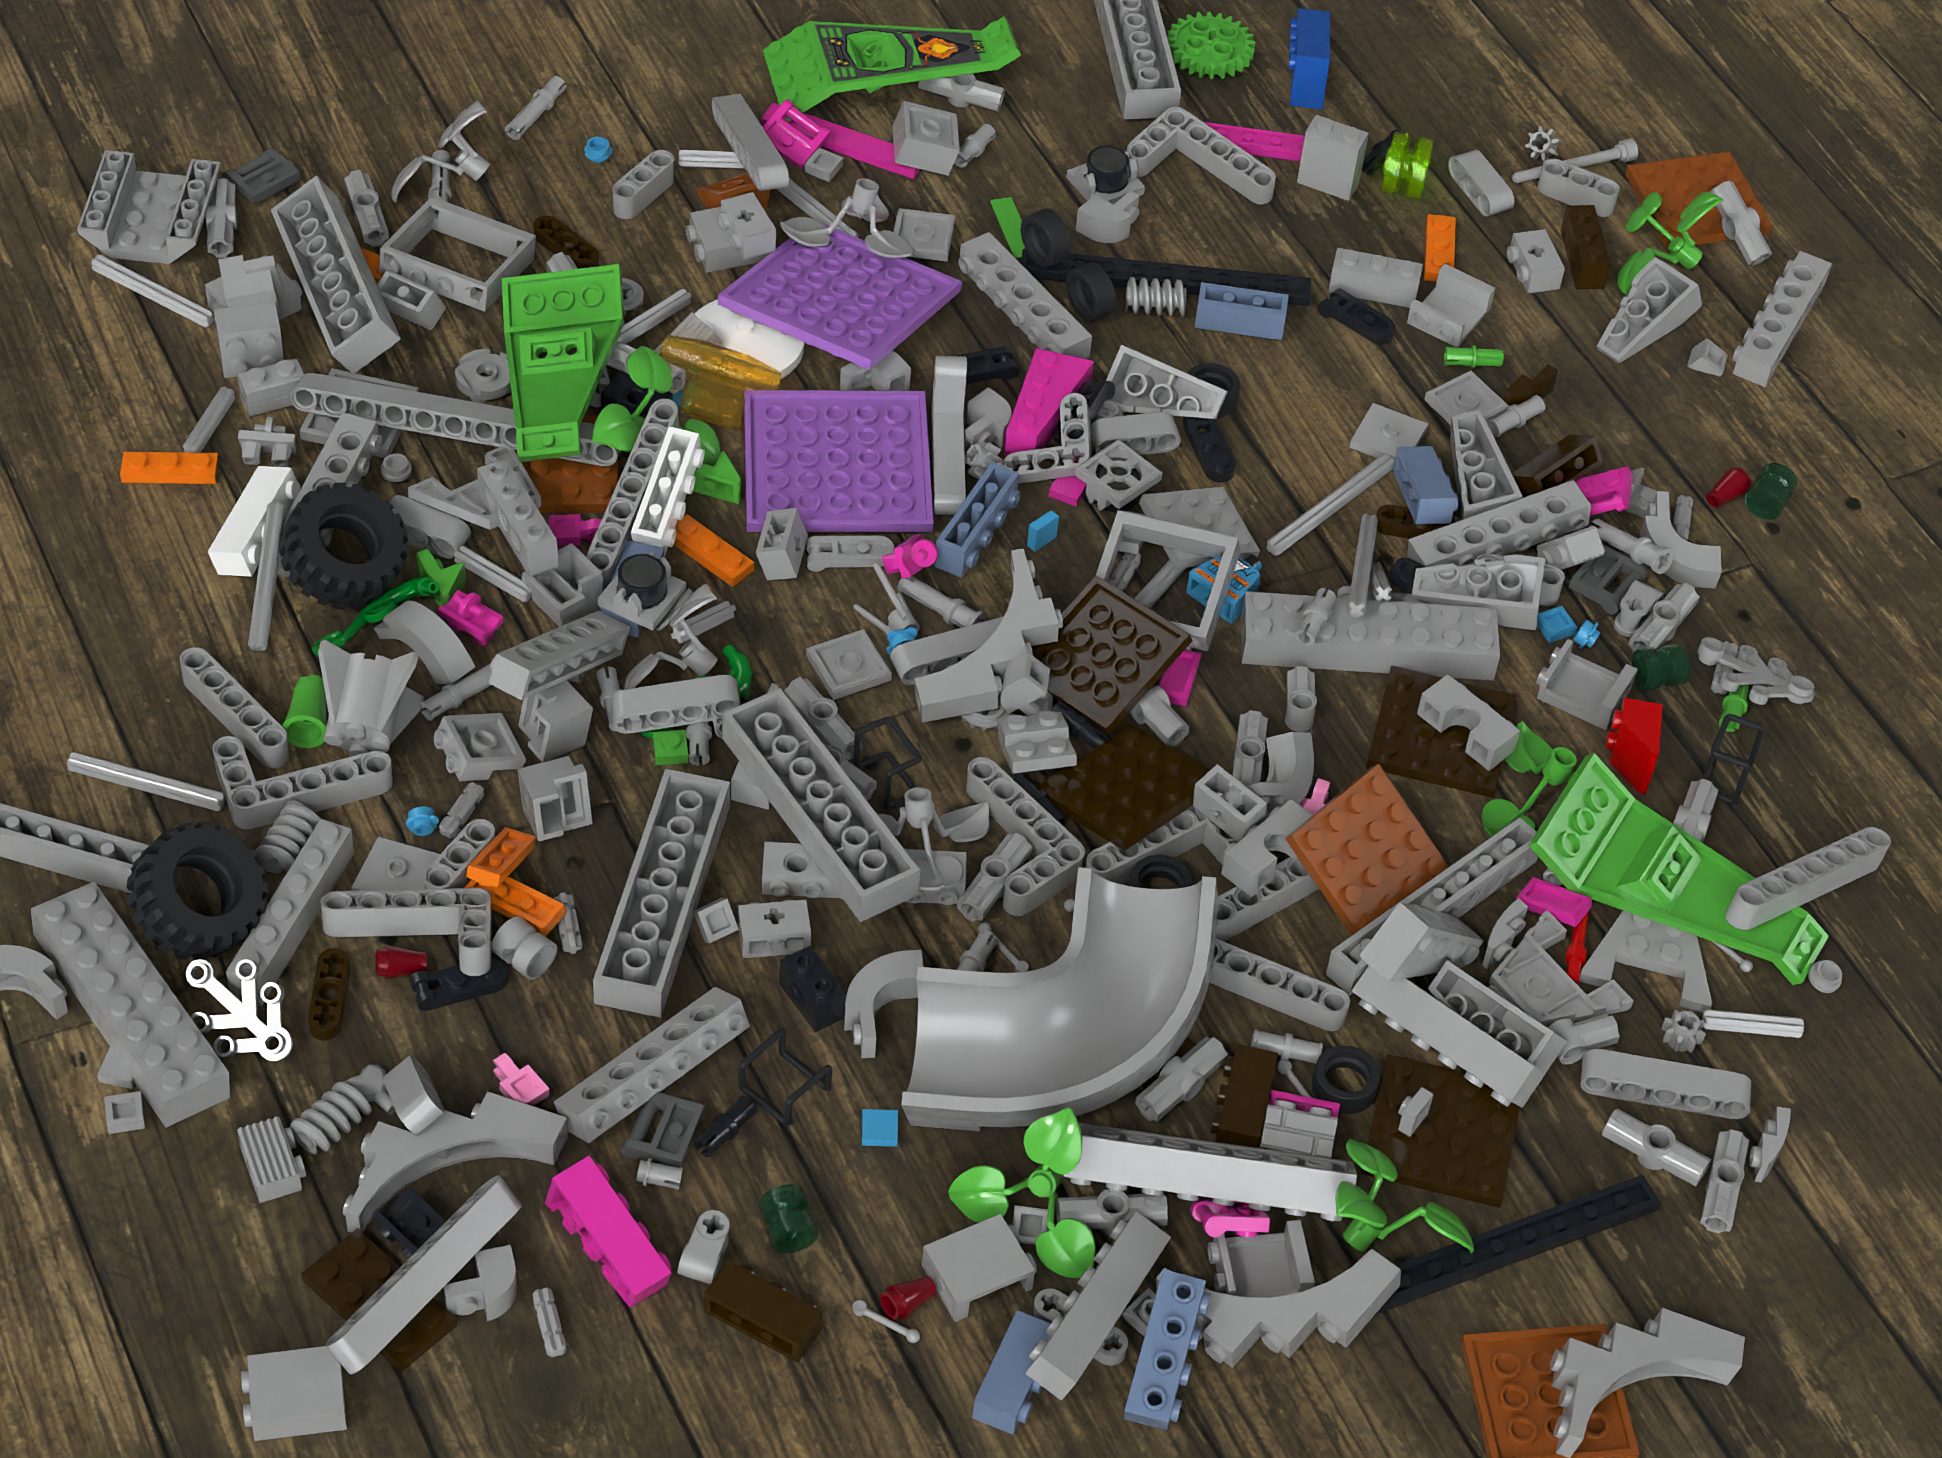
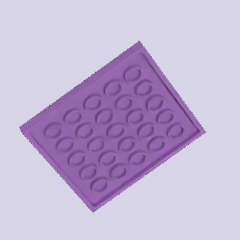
(840, 296)
(839, 459)

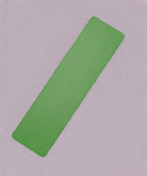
(1010, 223)

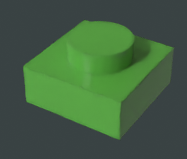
(670, 747)

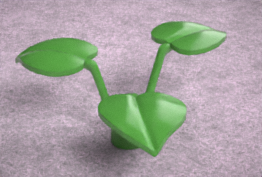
(1681, 249)
(620, 429)
(1534, 755)
(1057, 1146)
(1371, 1219)

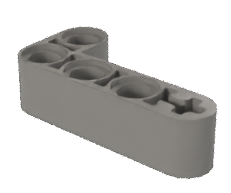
(675, 704)

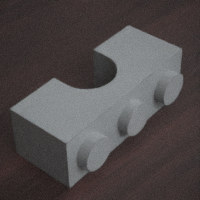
(1452, 704)
(1250, 861)

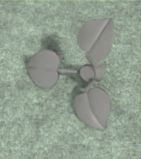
(467, 159)
(862, 204)
(693, 652)
(961, 826)

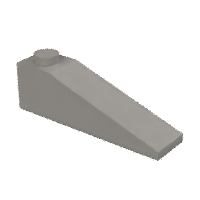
(1654, 307)
(1154, 386)
(1504, 584)

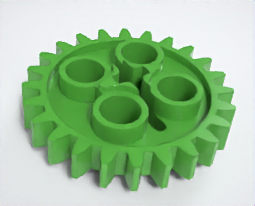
(1210, 45)

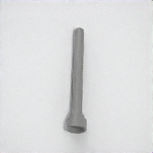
(1624, 151)

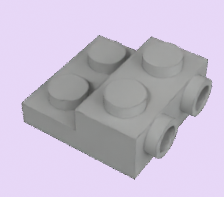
(1036, 742)
(478, 745)

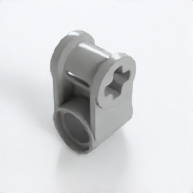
(1636, 607)
(705, 1251)

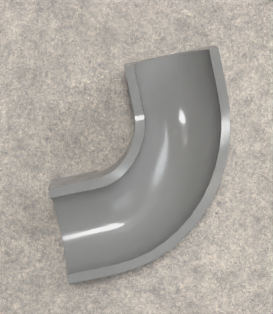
(1071, 1031)

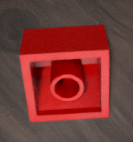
(1635, 741)

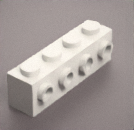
(668, 488)
(239, 541)

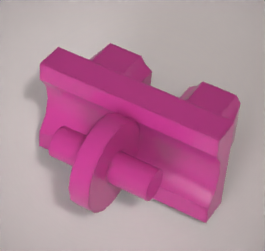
(911, 556)
(468, 614)

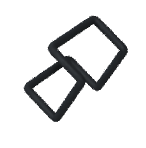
(1732, 759)
(896, 767)
(813, 1078)

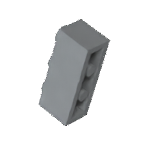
(1375, 277)

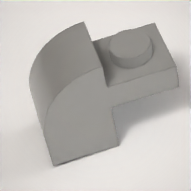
(1106, 221)
(887, 375)
(987, 419)
(1026, 686)
(491, 1290)

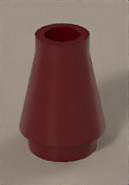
(1730, 486)
(397, 962)
(905, 1297)

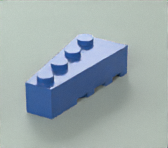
(1309, 57)

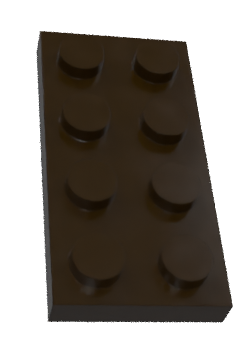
(353, 1274)

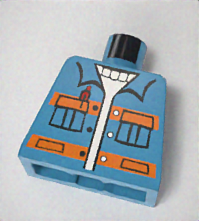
(1245, 578)

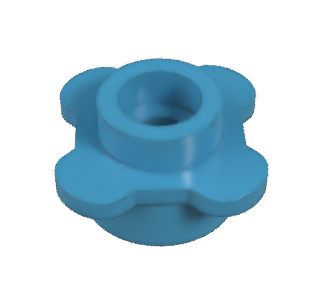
(899, 637)

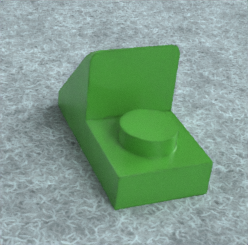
(719, 480)
(449, 579)

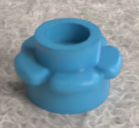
(598, 149)
(1587, 634)
(422, 820)

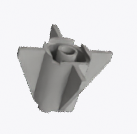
(366, 698)

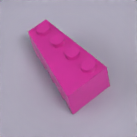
(1038, 405)
(608, 1231)

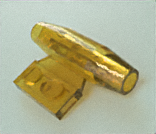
(717, 379)

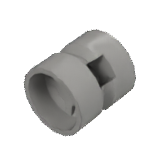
(524, 948)

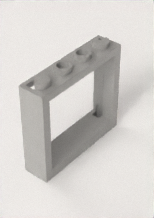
(466, 227)
(1186, 539)

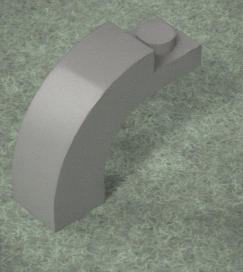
(1691, 562)
(430, 638)
(1289, 769)
(33, 974)
(875, 985)

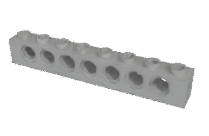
(1450, 892)

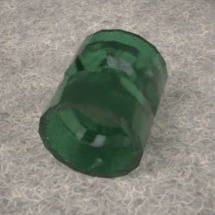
(1771, 491)
(1665, 667)
(788, 1218)

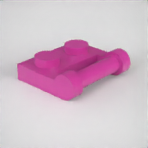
(789, 141)
(1607, 490)
(1224, 1218)

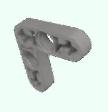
(1068, 450)

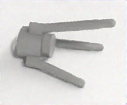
(900, 617)

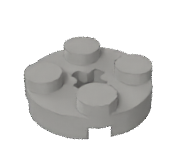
(483, 388)

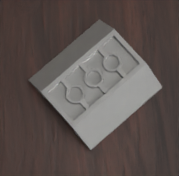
(146, 212)

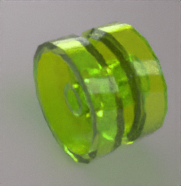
(1406, 165)

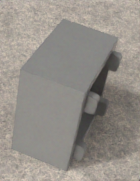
(925, 138)

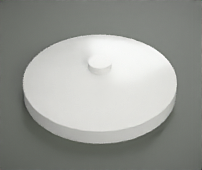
(752, 338)

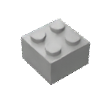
(248, 337)

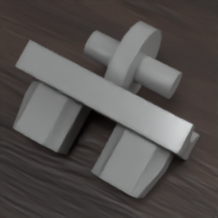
(268, 439)

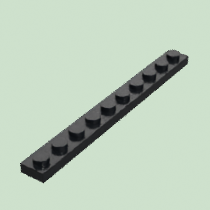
(1121, 270)
(1523, 1239)

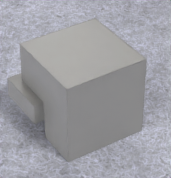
(251, 281)
(569, 589)
(555, 721)
(555, 797)

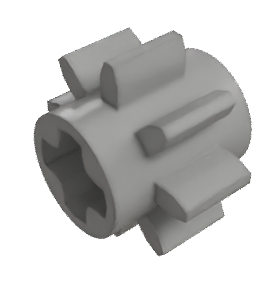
(1538, 139)
(980, 457)
(1683, 1031)

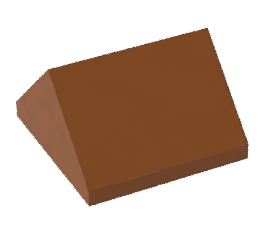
(732, 187)

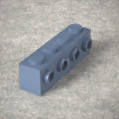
(977, 520)
(1165, 1350)

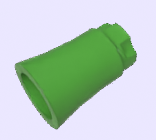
(307, 713)

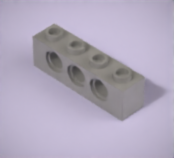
(518, 517)

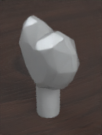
(373, 1087)

